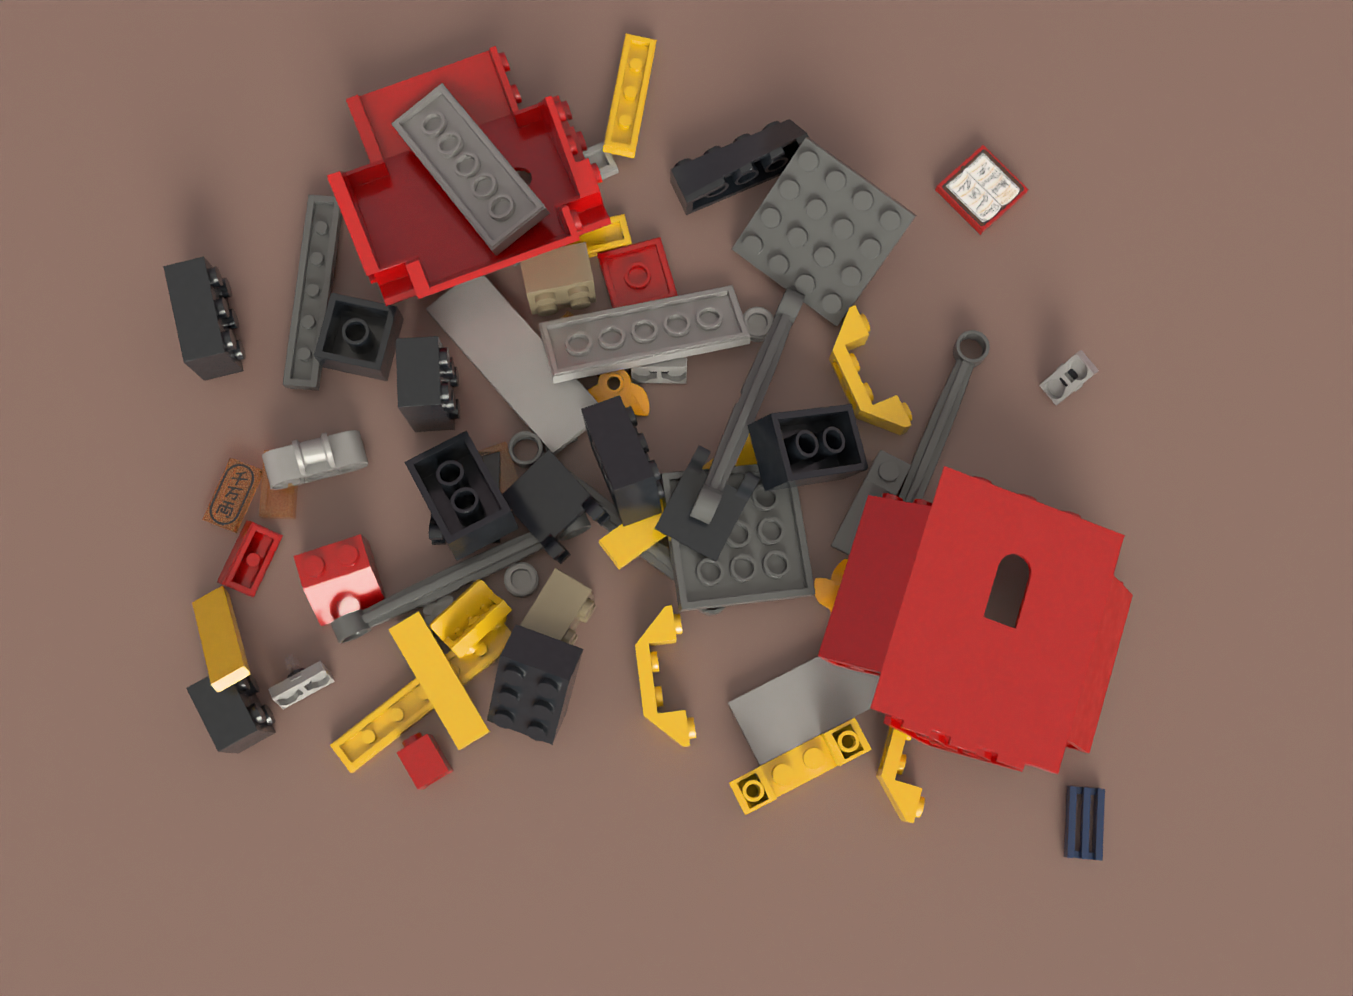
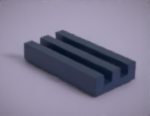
(1098, 823)

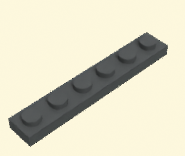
(312, 291)

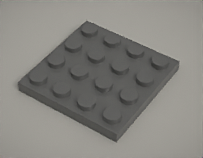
(823, 231)
(760, 560)

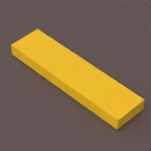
(629, 96)
(220, 639)
(439, 680)

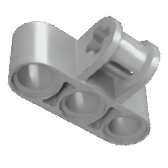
(315, 459)

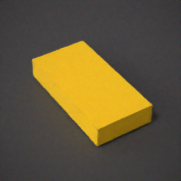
(607, 237)

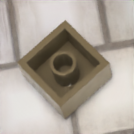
(559, 280)
(560, 608)

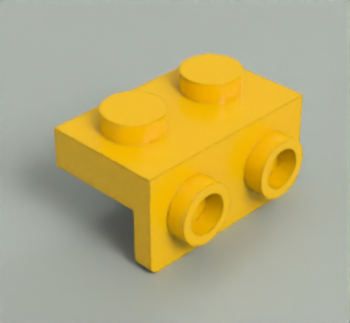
(470, 618)

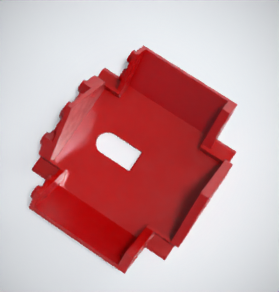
(407, 224)
(946, 672)

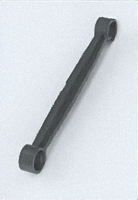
(747, 408)
(942, 419)
(656, 555)
(446, 582)

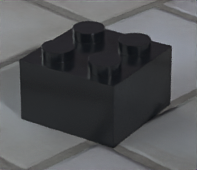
(358, 336)
(233, 715)

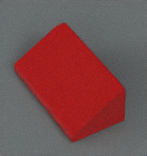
(249, 558)

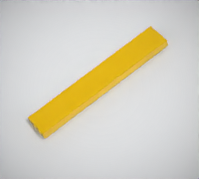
(630, 541)
(411, 705)

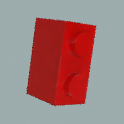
(340, 578)

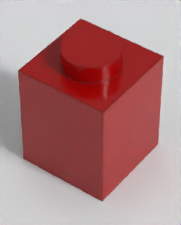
(423, 760)

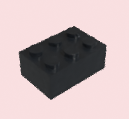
(204, 318)
(426, 384)
(807, 447)
(624, 460)
(461, 495)
(534, 684)

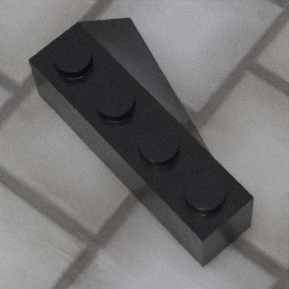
(735, 166)

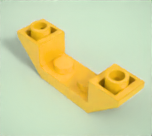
(887, 414)
(661, 632)
(799, 765)
(903, 796)

